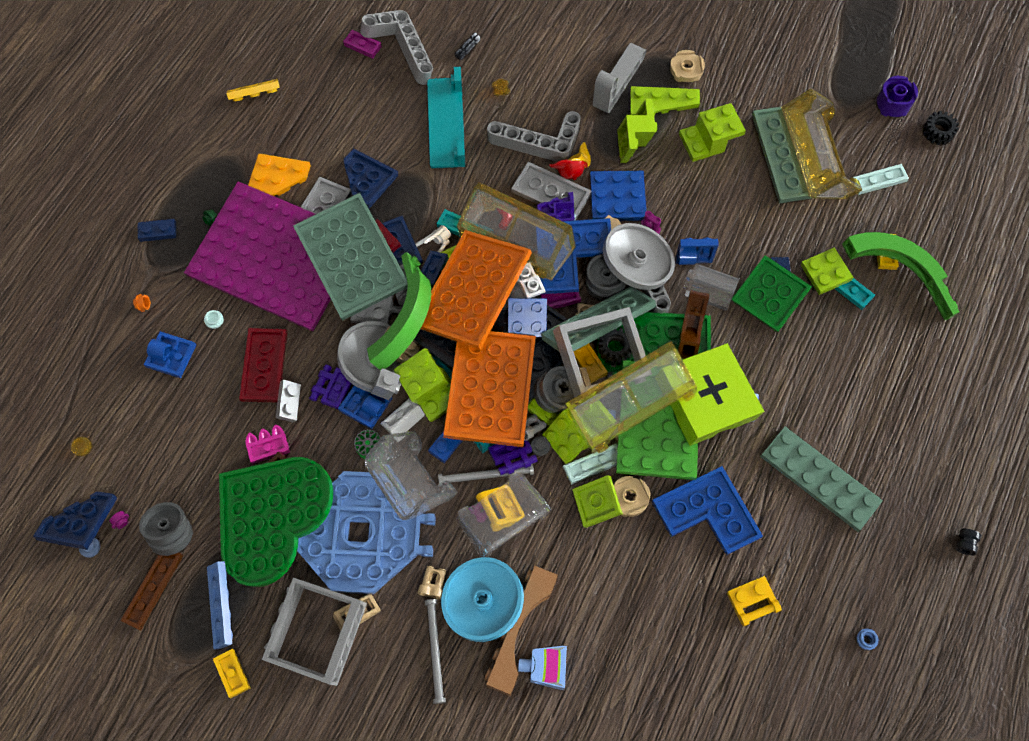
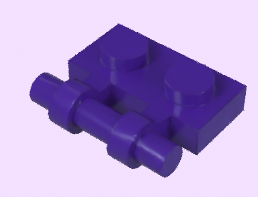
(336, 389)
(504, 454)

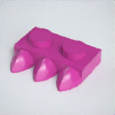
(267, 445)

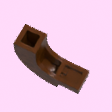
(692, 324)

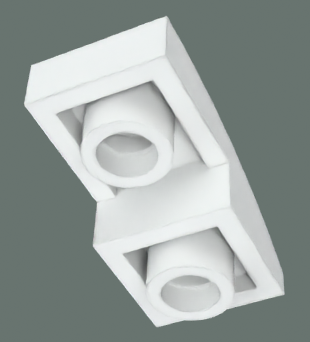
(530, 282)

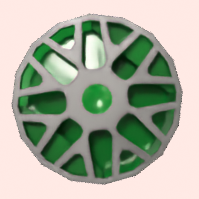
(365, 442)

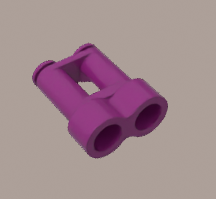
(651, 222)

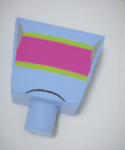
(546, 666)

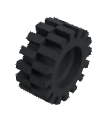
(937, 135)
(614, 356)

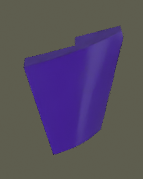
(559, 209)

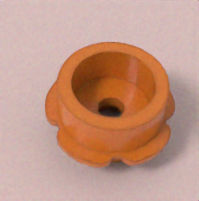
(141, 302)

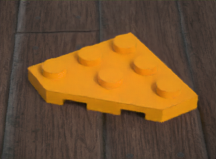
(277, 174)

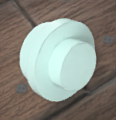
(213, 319)

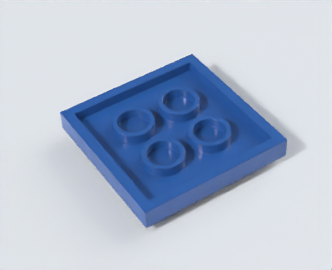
(618, 195)

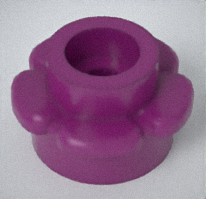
(119, 520)

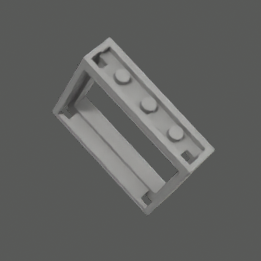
(566, 351)
(344, 642)

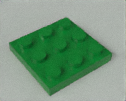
(771, 293)

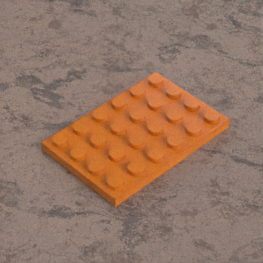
(474, 288)
(491, 390)

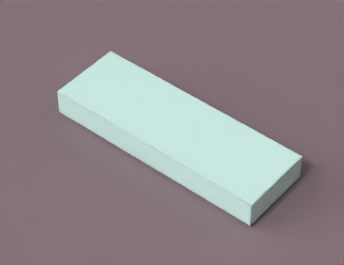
(882, 178)
(591, 464)

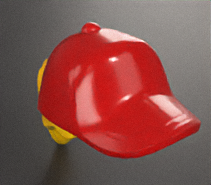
(574, 165)

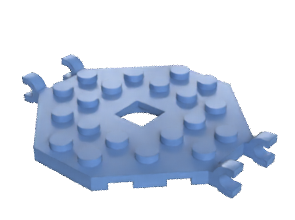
(362, 565)

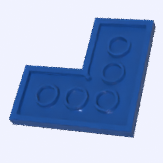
(589, 242)
(709, 499)

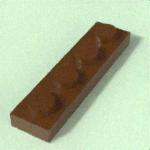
(151, 590)

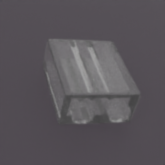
(715, 283)

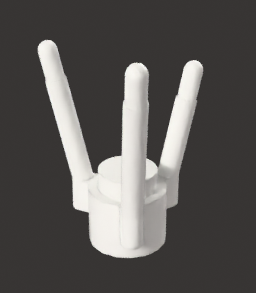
(438, 236)

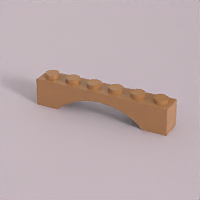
(505, 673)

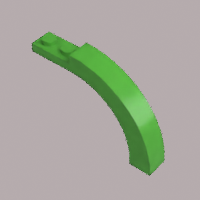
(910, 255)
(409, 320)

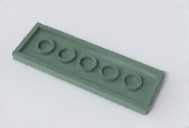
(780, 155)
(630, 297)
(821, 479)

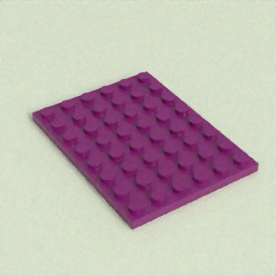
(260, 257)

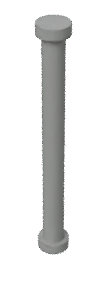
(481, 475)
(435, 653)

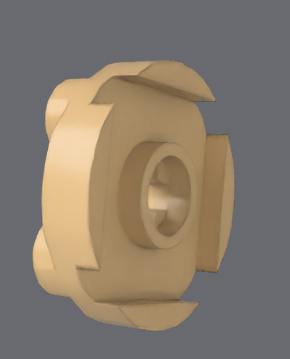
(684, 74)
(633, 486)

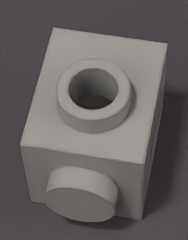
(386, 384)

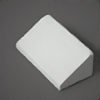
(403, 418)

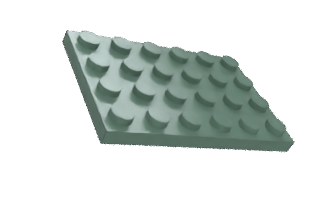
(351, 256)

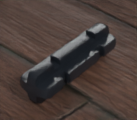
(467, 46)

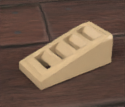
(367, 614)

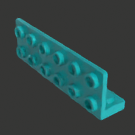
(446, 121)

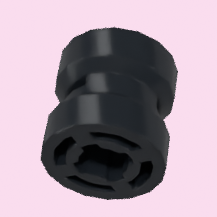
(968, 542)

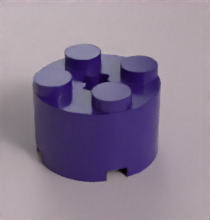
(897, 96)

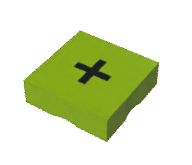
(721, 399)

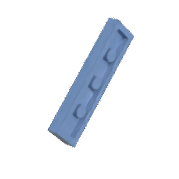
(219, 605)

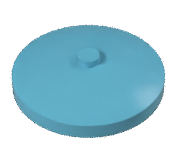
(482, 599)

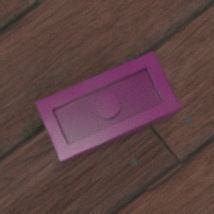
(361, 44)

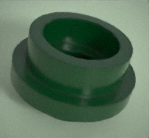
(209, 217)

